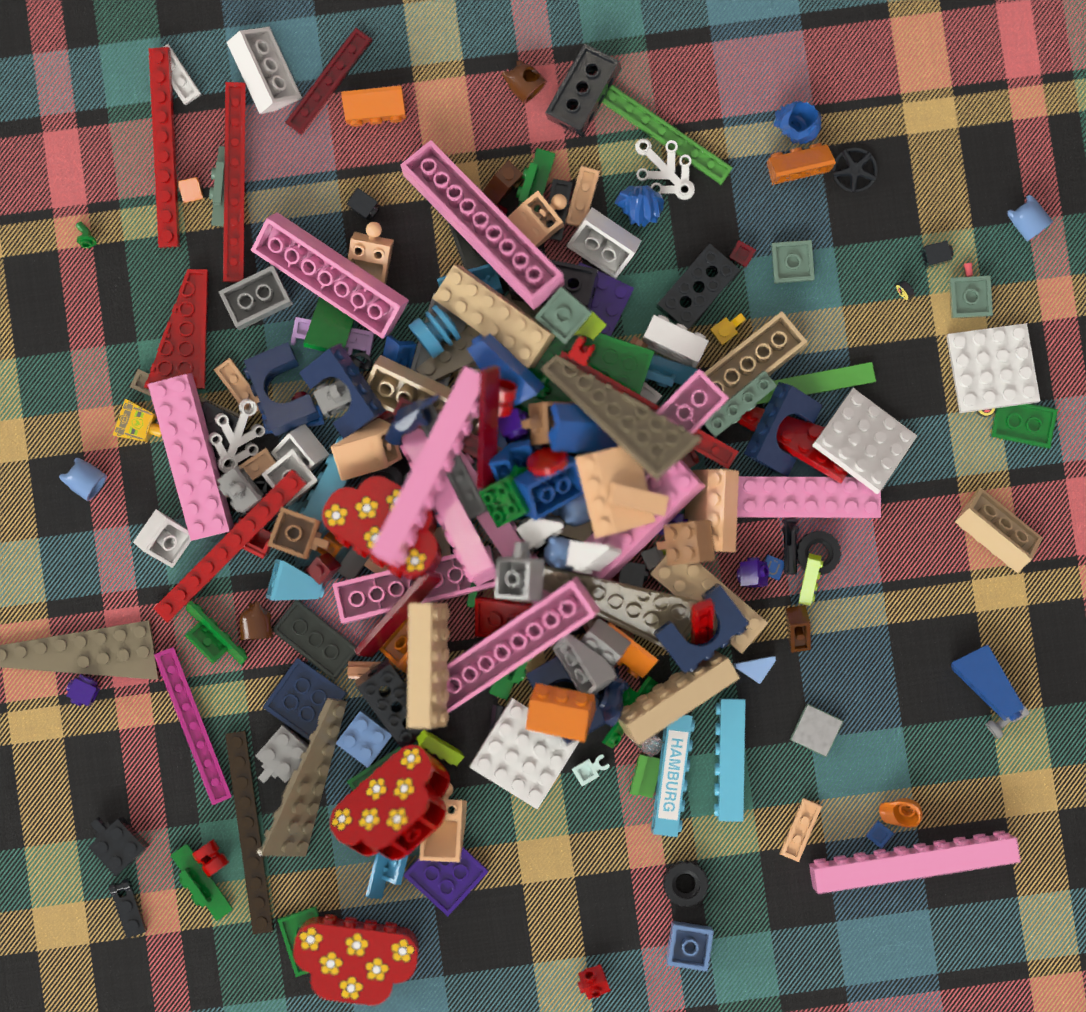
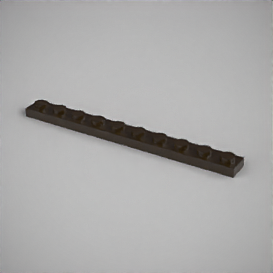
(249, 832)

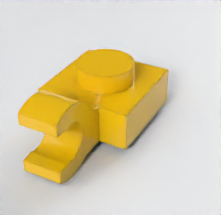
(726, 329)

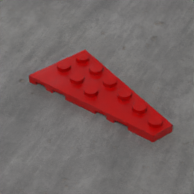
(185, 335)
(797, 439)

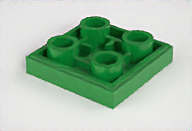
(504, 501)

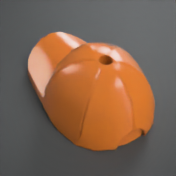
(901, 812)

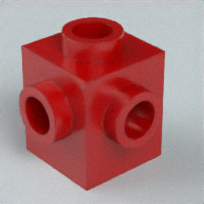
(593, 982)

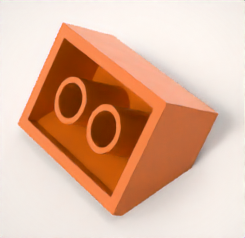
(374, 105)
(800, 163)
(397, 647)
(635, 657)
(560, 712)

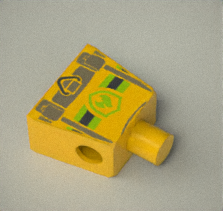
(136, 423)

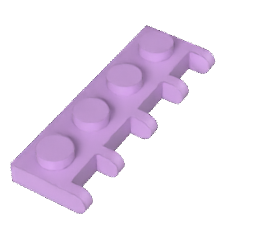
(358, 338)

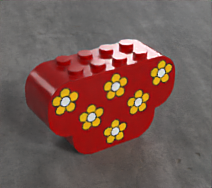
(359, 516)
(394, 806)
(355, 958)

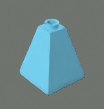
(292, 584)

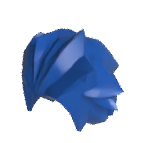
(799, 122)
(641, 204)

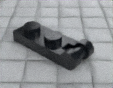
(128, 908)

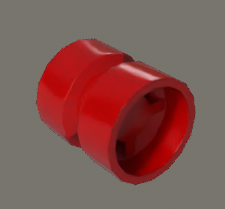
(507, 394)
(212, 865)

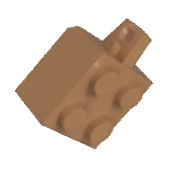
(540, 422)
(296, 534)
(688, 542)

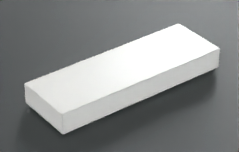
(181, 80)

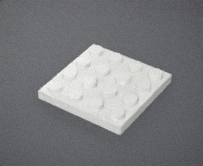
(993, 368)
(865, 441)
(521, 759)

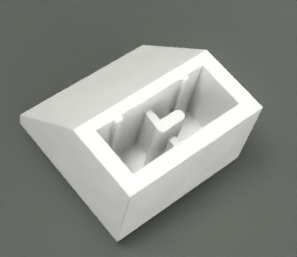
(537, 531)

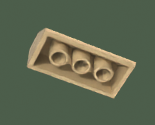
(999, 530)

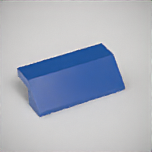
(576, 431)
(513, 454)

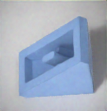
(756, 668)

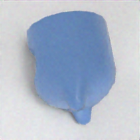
(1030, 218)
(84, 479)
(574, 512)
(557, 553)

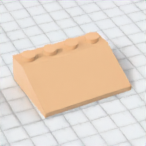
(597, 474)
(719, 504)

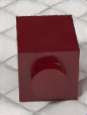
(323, 568)

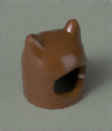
(524, 81)
(255, 623)

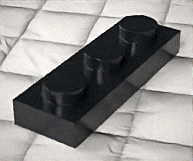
(564, 188)

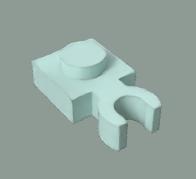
(587, 771)

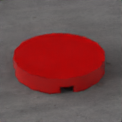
(546, 461)

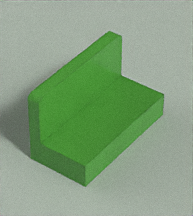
(645, 776)

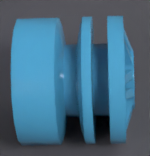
(434, 331)

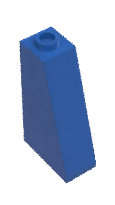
(489, 352)
(987, 679)

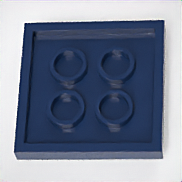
(302, 697)

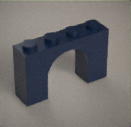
(262, 370)
(364, 403)
(763, 444)
(729, 623)
(554, 672)

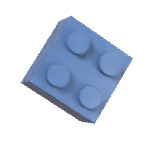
(364, 738)
(689, 946)

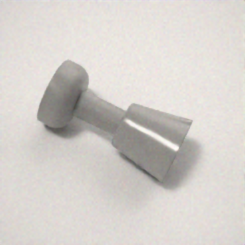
(995, 728)

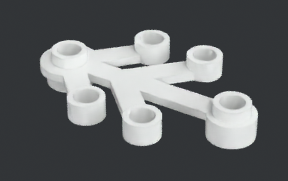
(667, 171)
(236, 439)

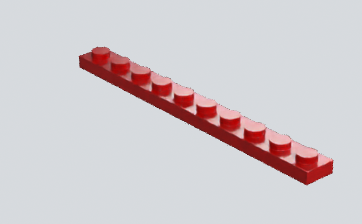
(164, 147)
(234, 182)
(707, 446)
(230, 546)

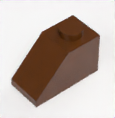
(502, 183)
(798, 628)

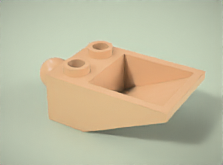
(534, 223)
(366, 258)
(365, 451)
(447, 840)

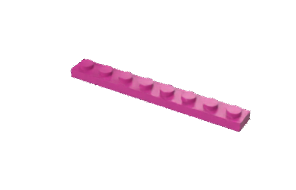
(192, 726)

